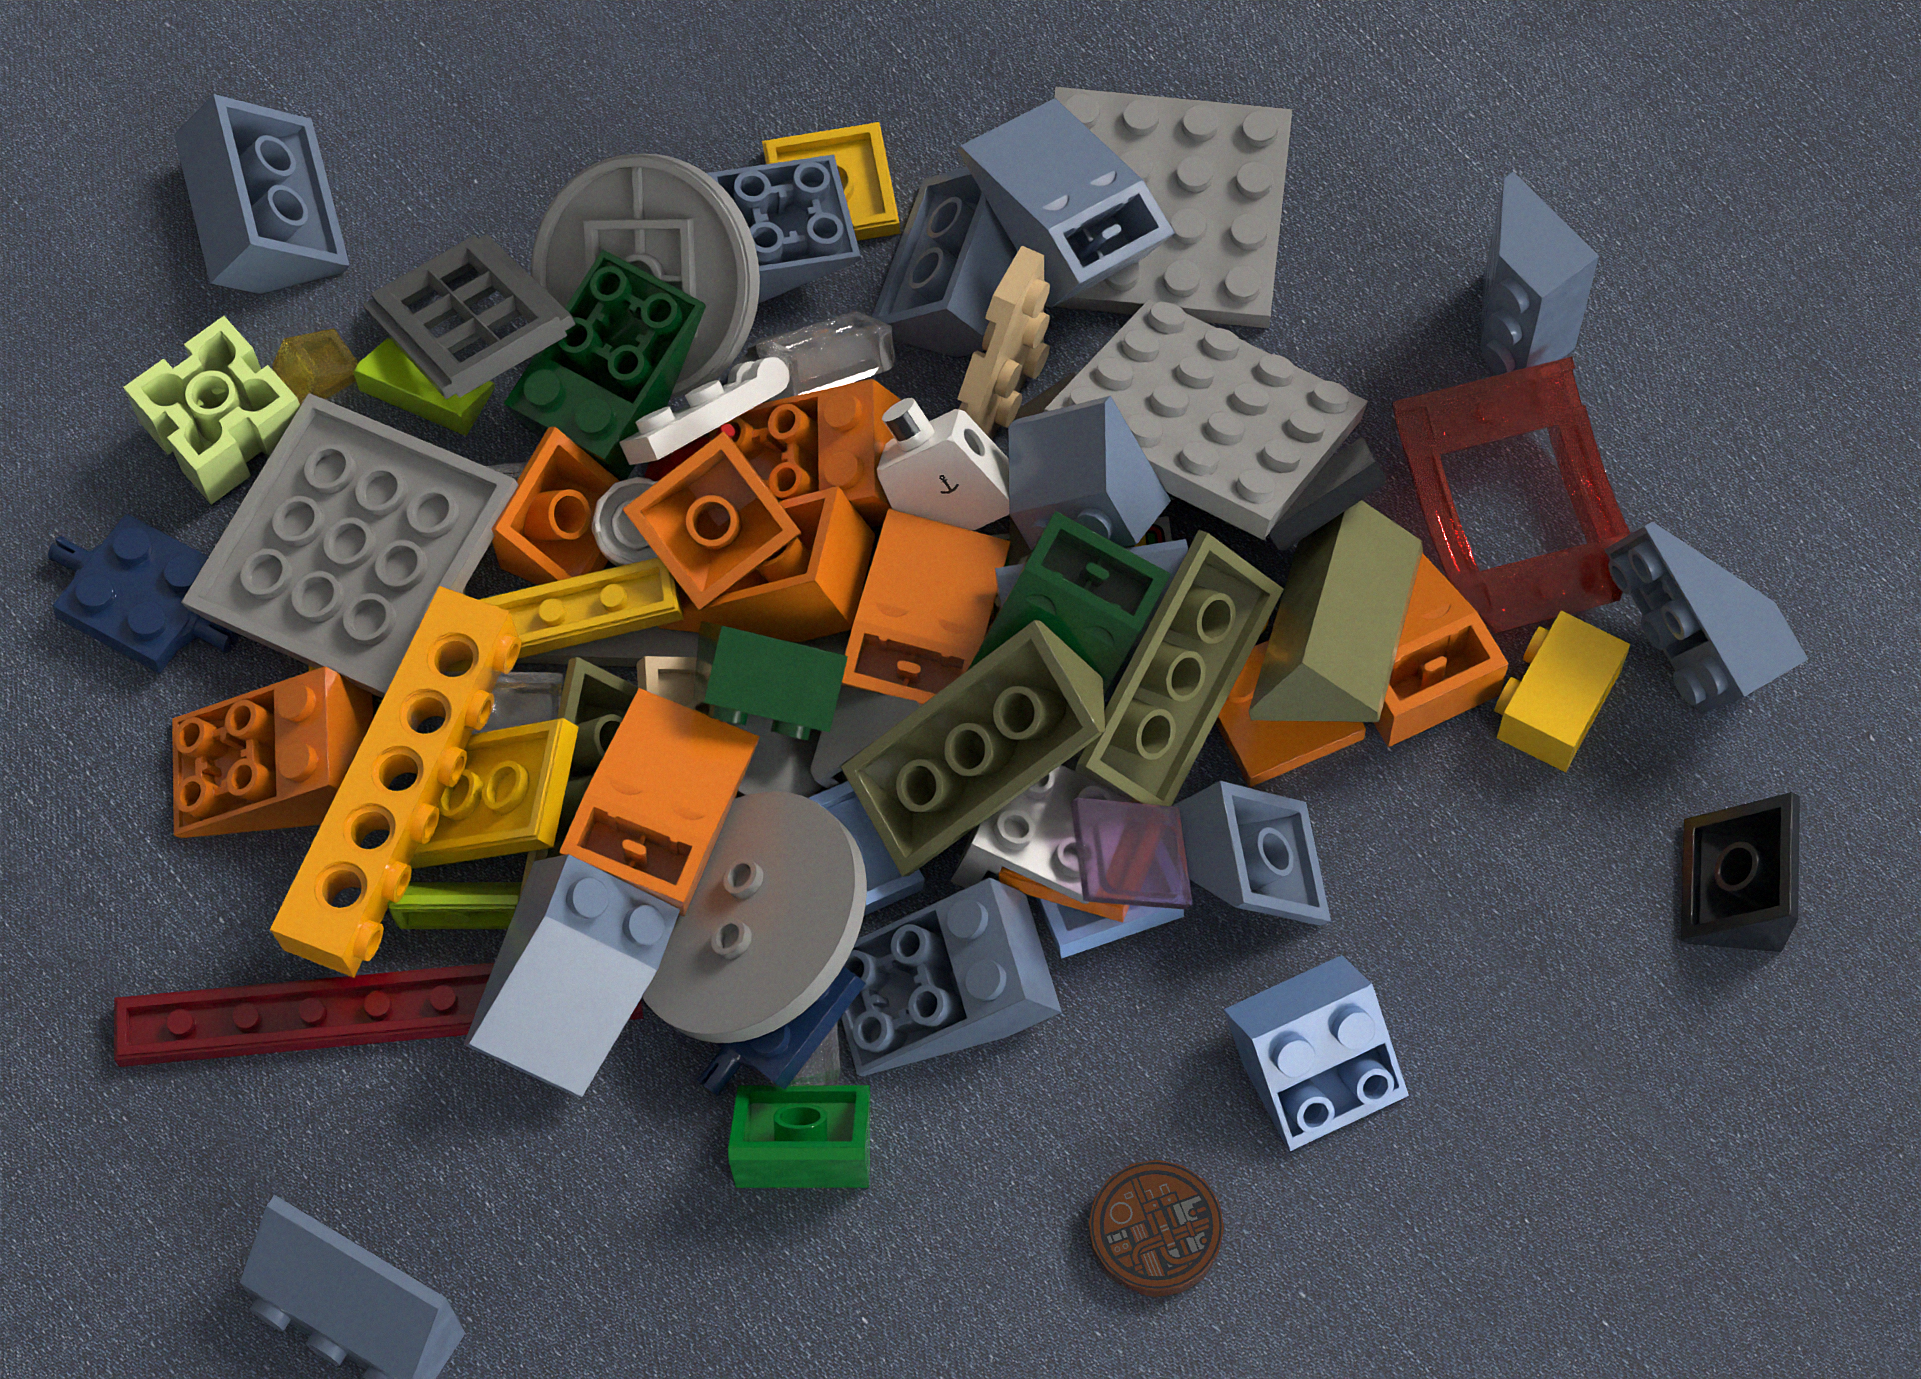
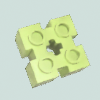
(214, 408)

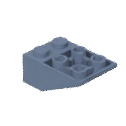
(1065, 198)
(794, 219)
(1705, 619)
(948, 979)

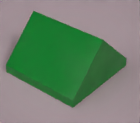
(801, 1136)

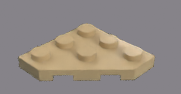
(1012, 345)

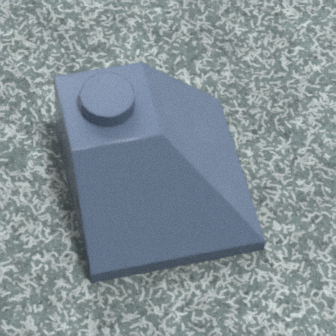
(1254, 851)

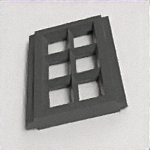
(434, 355)

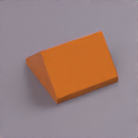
(550, 516)

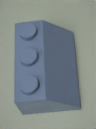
(259, 196)
(946, 268)
(1533, 283)
(346, 1299)

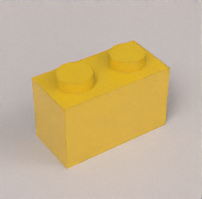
(1561, 691)

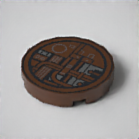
(1156, 1228)

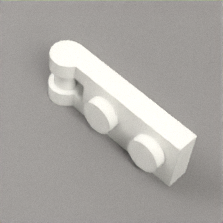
(708, 408)

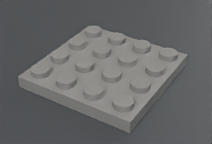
(1218, 185)
(1217, 414)
(348, 543)

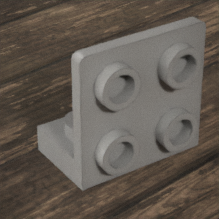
(1033, 835)

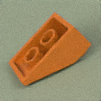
(806, 586)

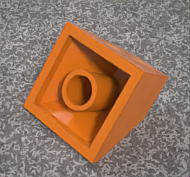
(712, 521)

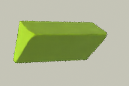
(396, 380)
(456, 905)

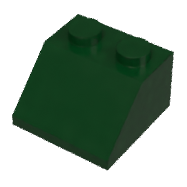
(767, 678)

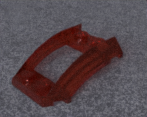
(1497, 411)

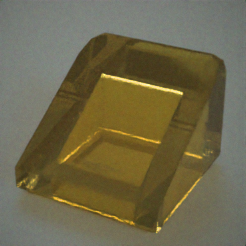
(315, 364)

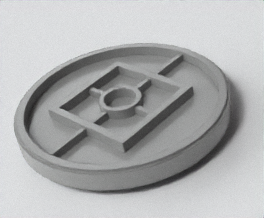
(669, 225)
(764, 922)

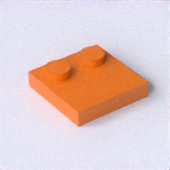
(1275, 747)

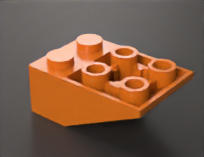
(821, 444)
(922, 607)
(1441, 662)
(267, 755)
(660, 798)

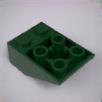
(612, 363)
(1083, 592)

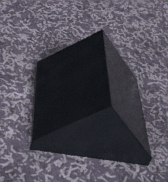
(1742, 875)

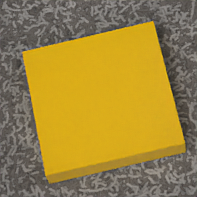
(861, 168)

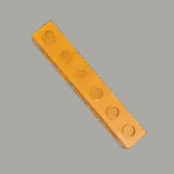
(450, 632)

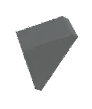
(856, 723)

